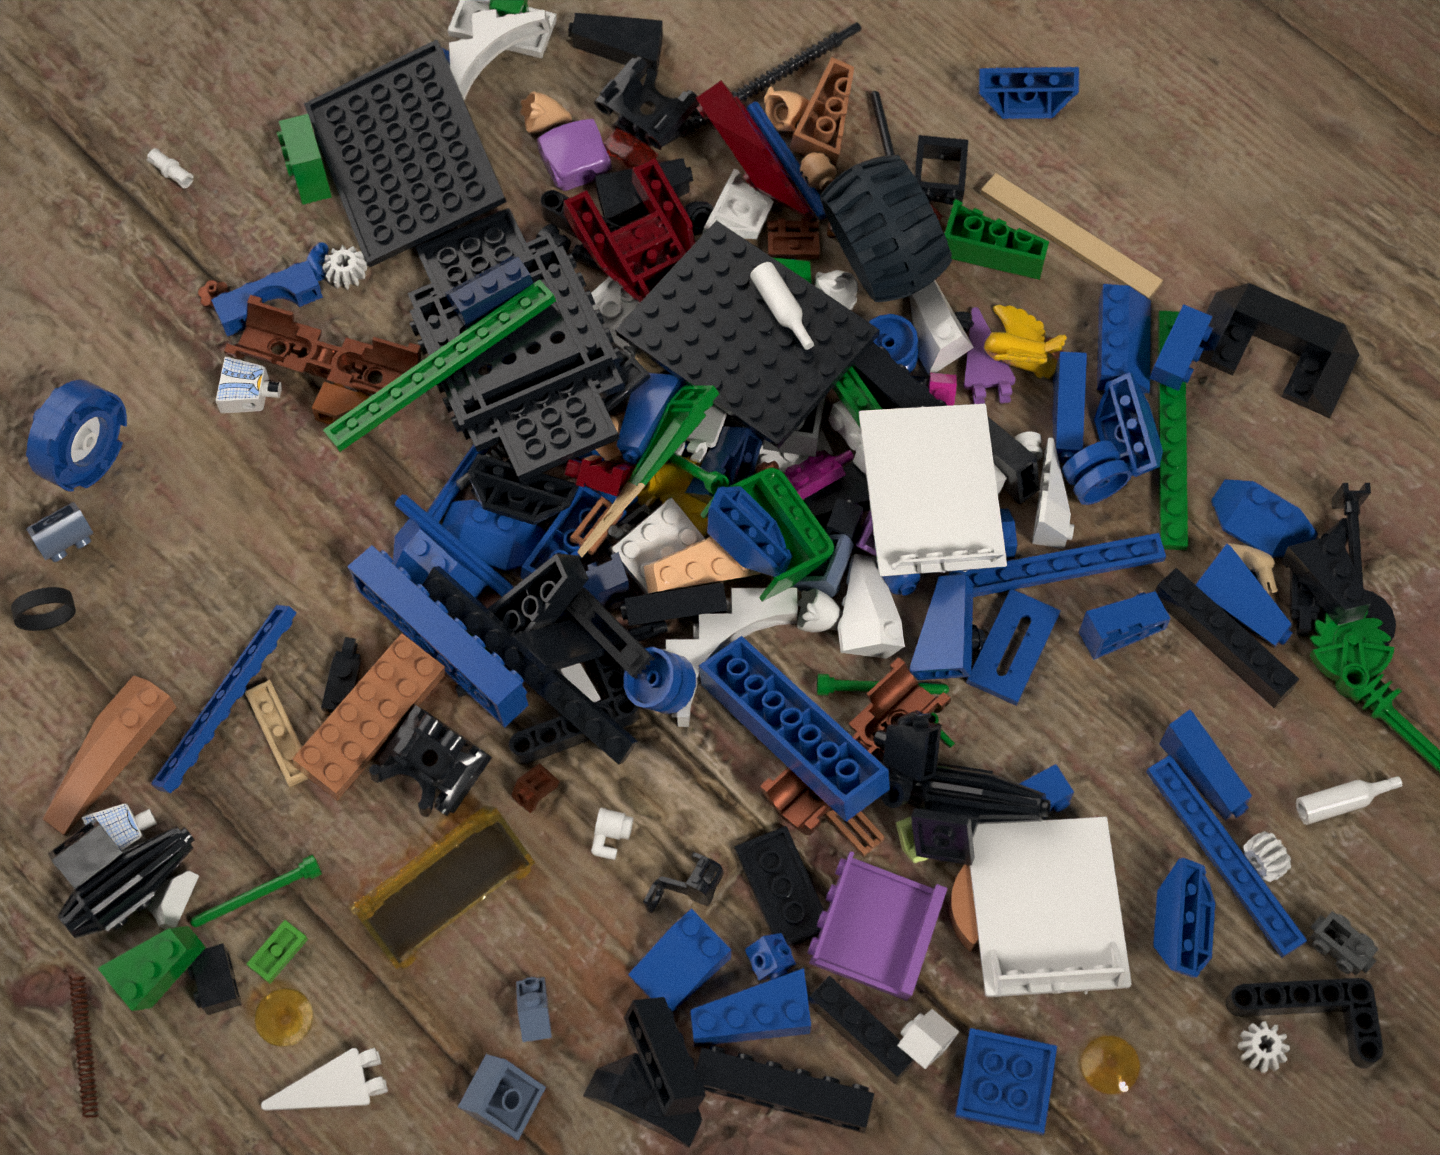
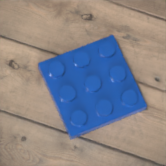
(1006, 1081)

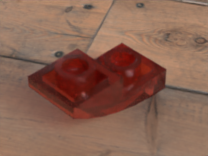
(629, 149)

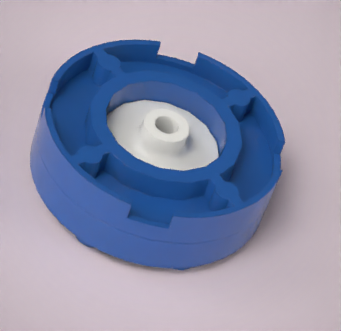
(76, 435)

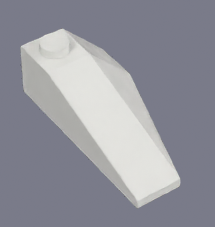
(937, 328)
(1053, 511)
(869, 615)

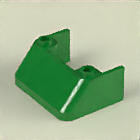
(799, 527)

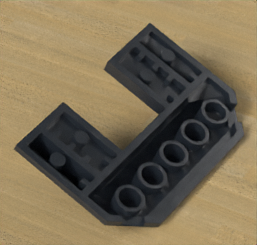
(1321, 342)

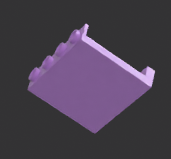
(876, 927)

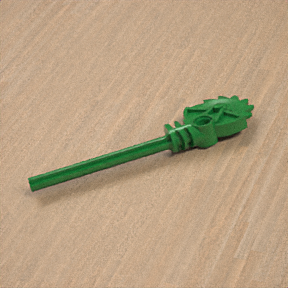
(1360, 652)

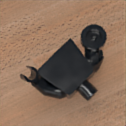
(909, 753)

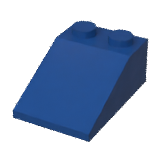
(681, 961)

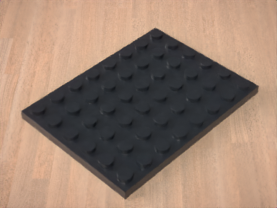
(404, 153)
(718, 331)

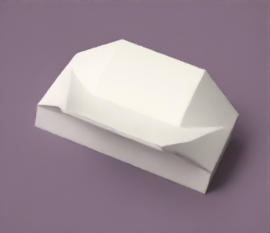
(172, 898)

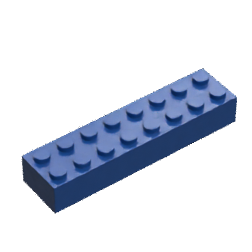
(439, 635)
(794, 728)

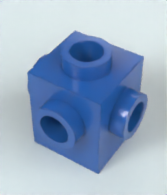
(770, 957)

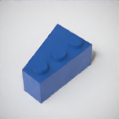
(1123, 623)

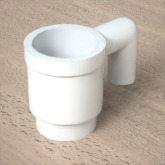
(611, 825)

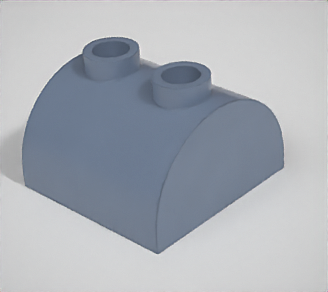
(60, 532)
(829, 573)

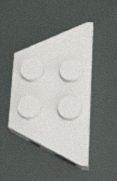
(741, 208)

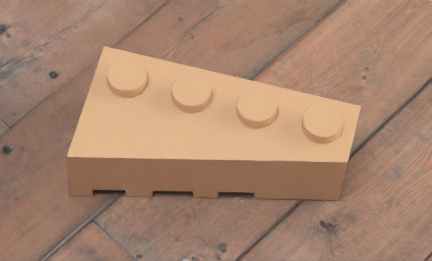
(692, 566)

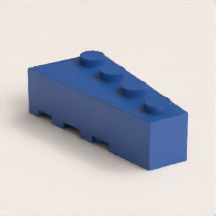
(558, 535)
(756, 1013)

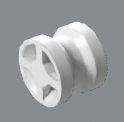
(1031, 441)

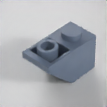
(533, 1009)

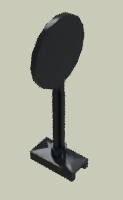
(1351, 503)

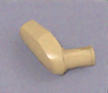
(1258, 562)

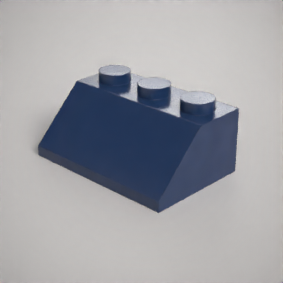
(489, 290)

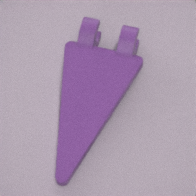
(983, 370)

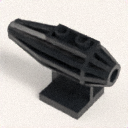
(958, 801)
(110, 881)

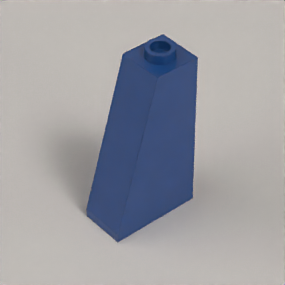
(1069, 404)
(644, 414)
(1244, 598)
(946, 635)
(1205, 765)

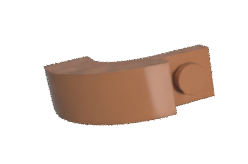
(963, 910)

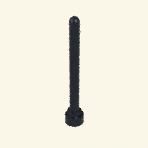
(882, 123)

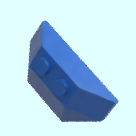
(1028, 91)
(1129, 423)
(1260, 517)
(747, 532)
(491, 536)
(420, 553)
(1185, 919)

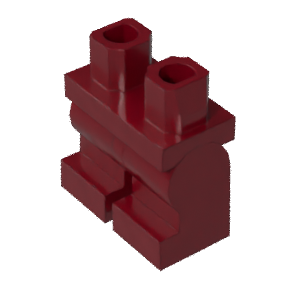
(599, 474)

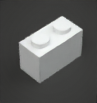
(927, 1037)

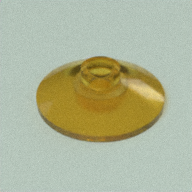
(279, 1004)
(1106, 1078)

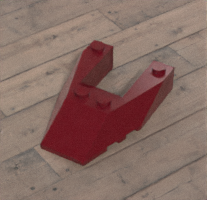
(751, 148)
(643, 250)

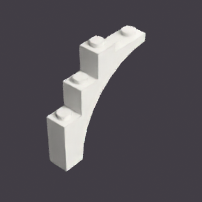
(490, 38)
(742, 618)

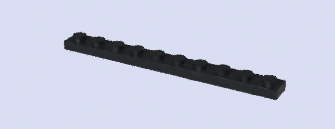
(551, 686)

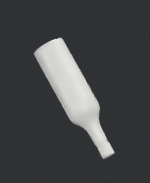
(780, 301)
(1341, 799)

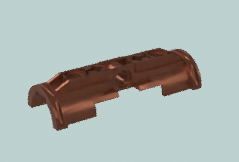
(273, 326)
(889, 699)

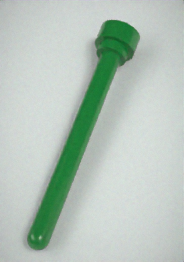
(711, 480)
(828, 685)
(308, 869)

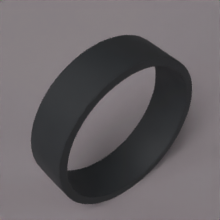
(40, 597)

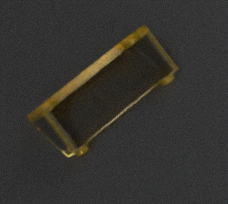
(441, 885)

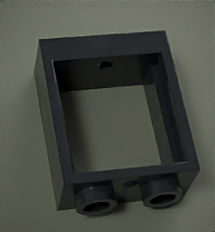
(942, 149)

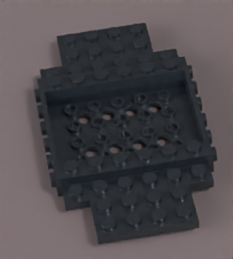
(545, 402)

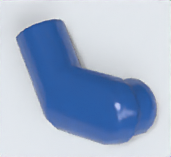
(317, 258)

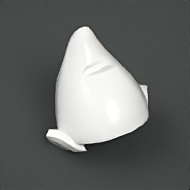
(838, 285)
(818, 612)

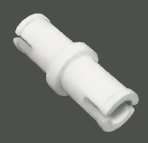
(170, 168)

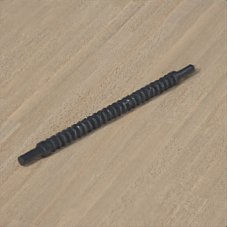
(833, 41)

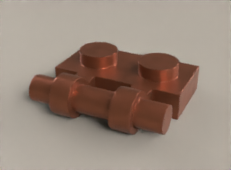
(793, 245)

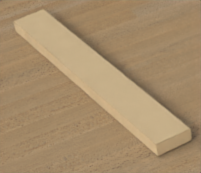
(1070, 236)

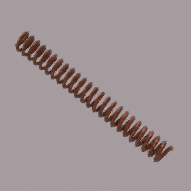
(83, 1006)

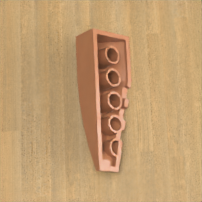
(108, 748)

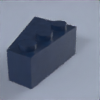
(732, 456)
(606, 583)

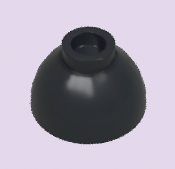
(699, 213)

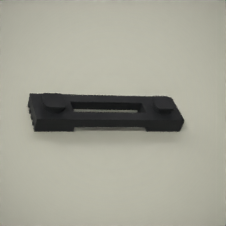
(633, 656)

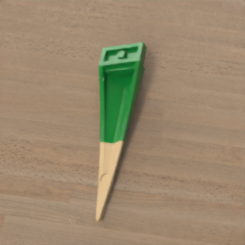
(677, 423)

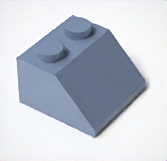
(502, 1096)

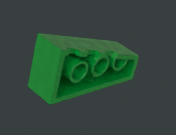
(993, 243)

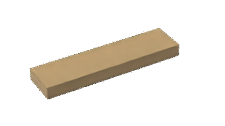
(276, 729)

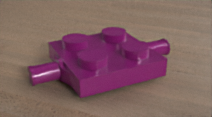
(817, 472)

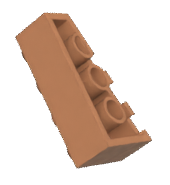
(825, 115)

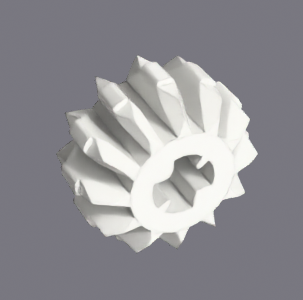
(345, 267)
(1267, 856)
(1265, 1059)

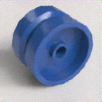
(898, 338)
(1096, 472)
(665, 683)

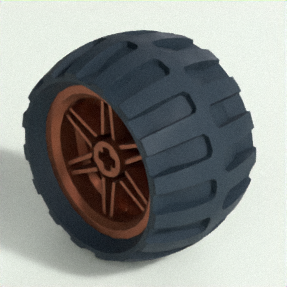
(886, 228)

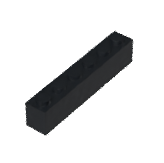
(1226, 638)
(785, 1090)

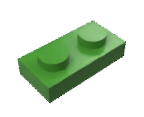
(277, 951)

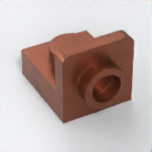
(533, 787)

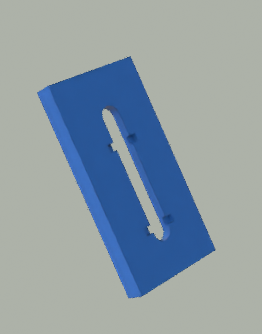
(1014, 682)

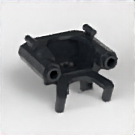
(626, 95)
(454, 773)

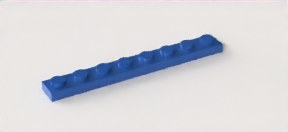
(1067, 564)
(219, 705)
(1226, 856)

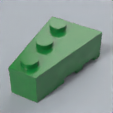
(303, 158)
(152, 967)

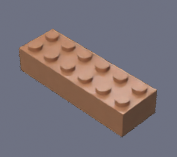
(368, 717)

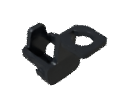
(699, 888)

